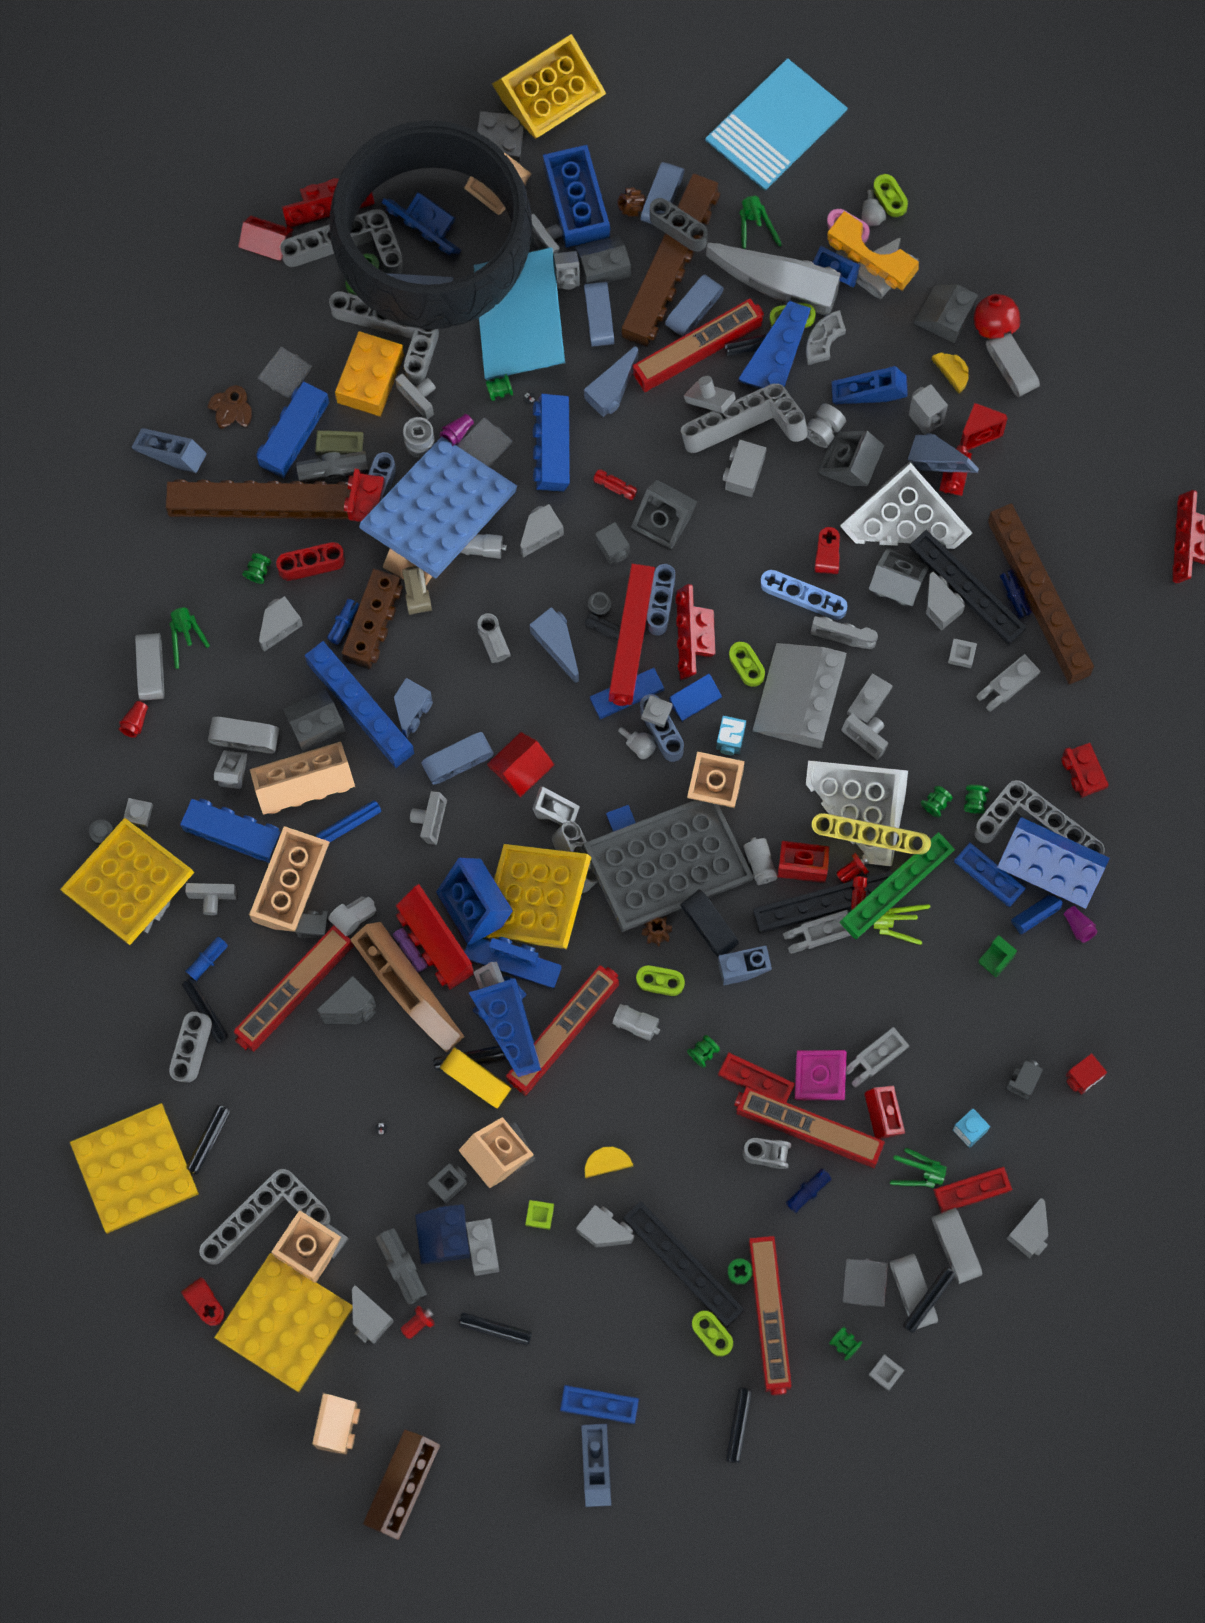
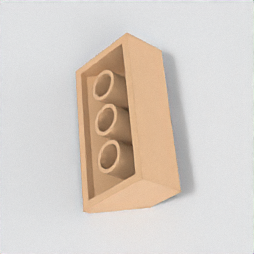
(302, 778)
(288, 880)

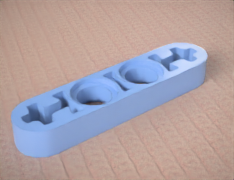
(801, 598)

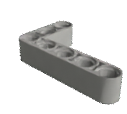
(368, 233)
(371, 319)
(744, 414)
(1021, 806)
(260, 1212)

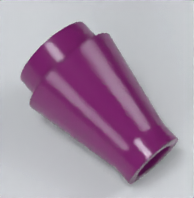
(457, 429)
(1081, 925)

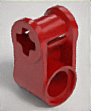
(828, 554)
(201, 1300)

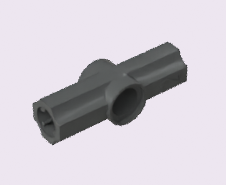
(332, 467)
(401, 1266)

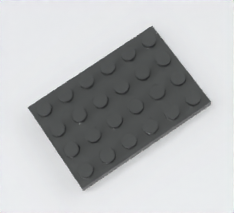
(665, 860)

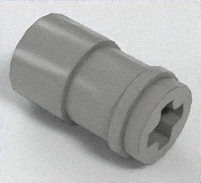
(486, 546)
(760, 859)
(638, 1023)

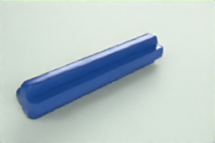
(350, 822)

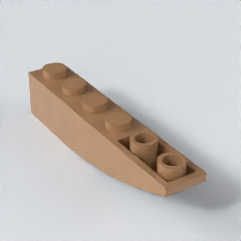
(406, 984)

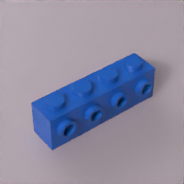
(293, 429)
(551, 442)
(230, 830)

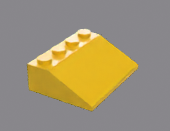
(550, 87)

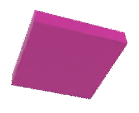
(820, 1075)

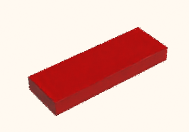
(754, 1077)
(972, 1189)

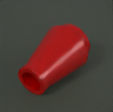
(133, 720)

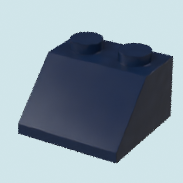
(442, 1234)

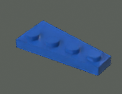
(777, 351)
(507, 1020)

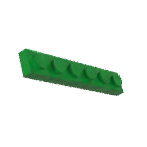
(896, 887)

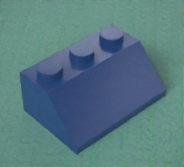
(473, 899)

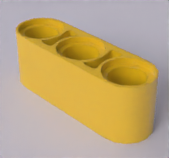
(475, 1077)

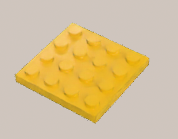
(127, 881)
(542, 892)
(134, 1168)
(284, 1322)

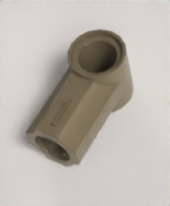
(417, 595)

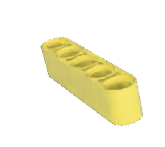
(882, 836)

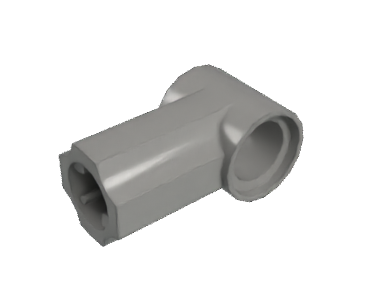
(493, 640)
(349, 917)

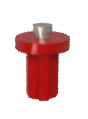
(853, 868)
(418, 1322)

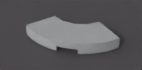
(823, 336)

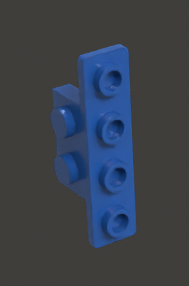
(428, 218)
(514, 960)

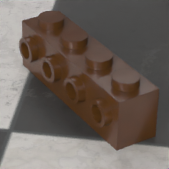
(372, 618)
(401, 1484)

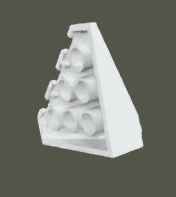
(903, 512)
(863, 795)

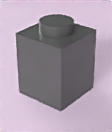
(612, 543)

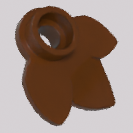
(231, 410)

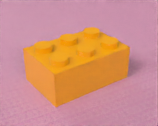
(369, 373)

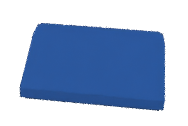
(848, 269)
(695, 697)
(1036, 913)

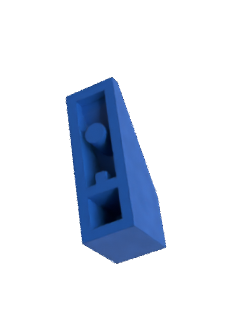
(871, 387)

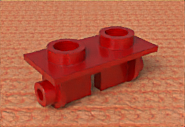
(954, 481)

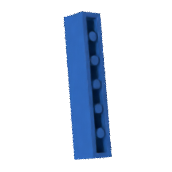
(359, 704)

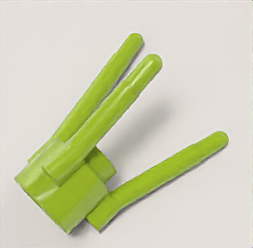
(888, 918)

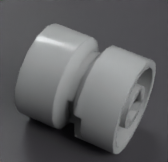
(826, 422)
(418, 436)

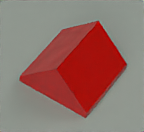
(983, 426)
(521, 763)
(803, 861)

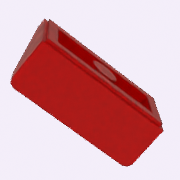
(884, 1112)

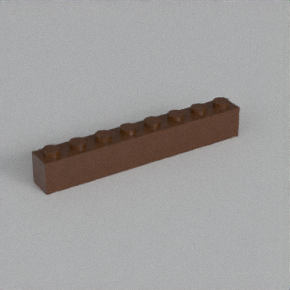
(668, 266)
(256, 499)
(1040, 594)

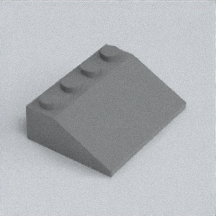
(799, 693)

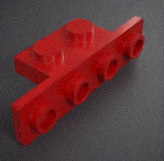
(315, 204)
(1189, 537)
(695, 632)

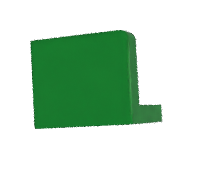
(997, 956)

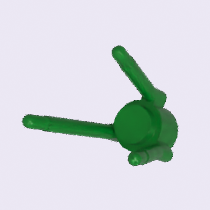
(753, 210)
(182, 622)
(933, 1170)

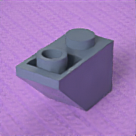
(410, 703)
(743, 965)

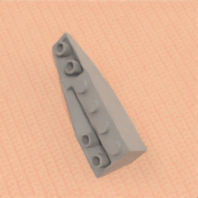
(779, 276)

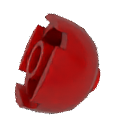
(996, 316)

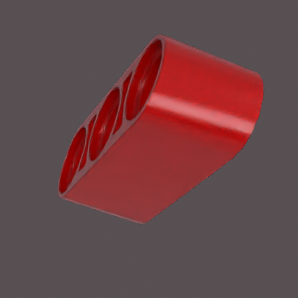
(299, 557)

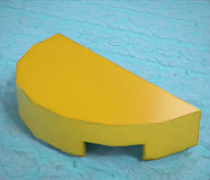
(953, 369)
(606, 1160)

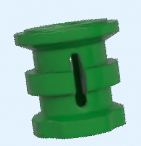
(499, 387)
(257, 568)
(976, 799)
(937, 801)
(703, 1050)
(737, 1264)
(845, 1343)

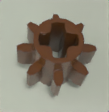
(631, 202)
(657, 936)

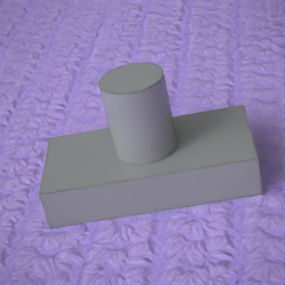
(544, 238)
(417, 394)
(708, 396)
(870, 699)
(866, 735)
(430, 818)
(211, 894)

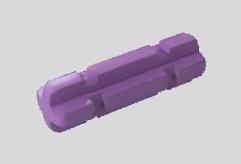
(410, 950)

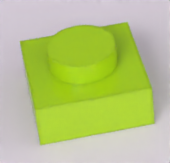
(539, 1214)

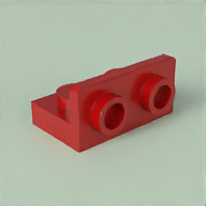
(364, 495)
(1084, 769)

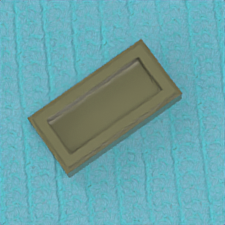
(338, 441)

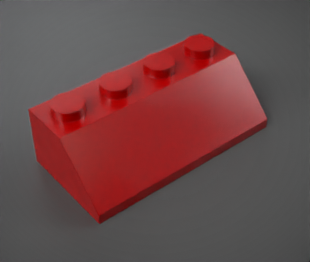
(434, 938)

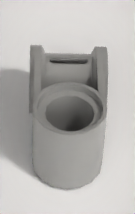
(769, 1153)

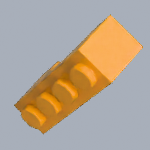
(895, 268)

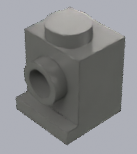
(313, 925)
(1025, 1078)
(437, 1183)

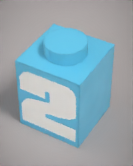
(730, 735)
(971, 1128)

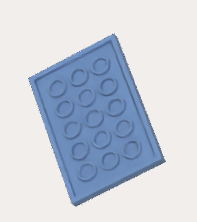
(438, 507)

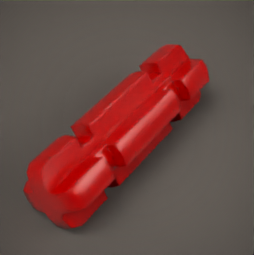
(615, 484)
(858, 894)

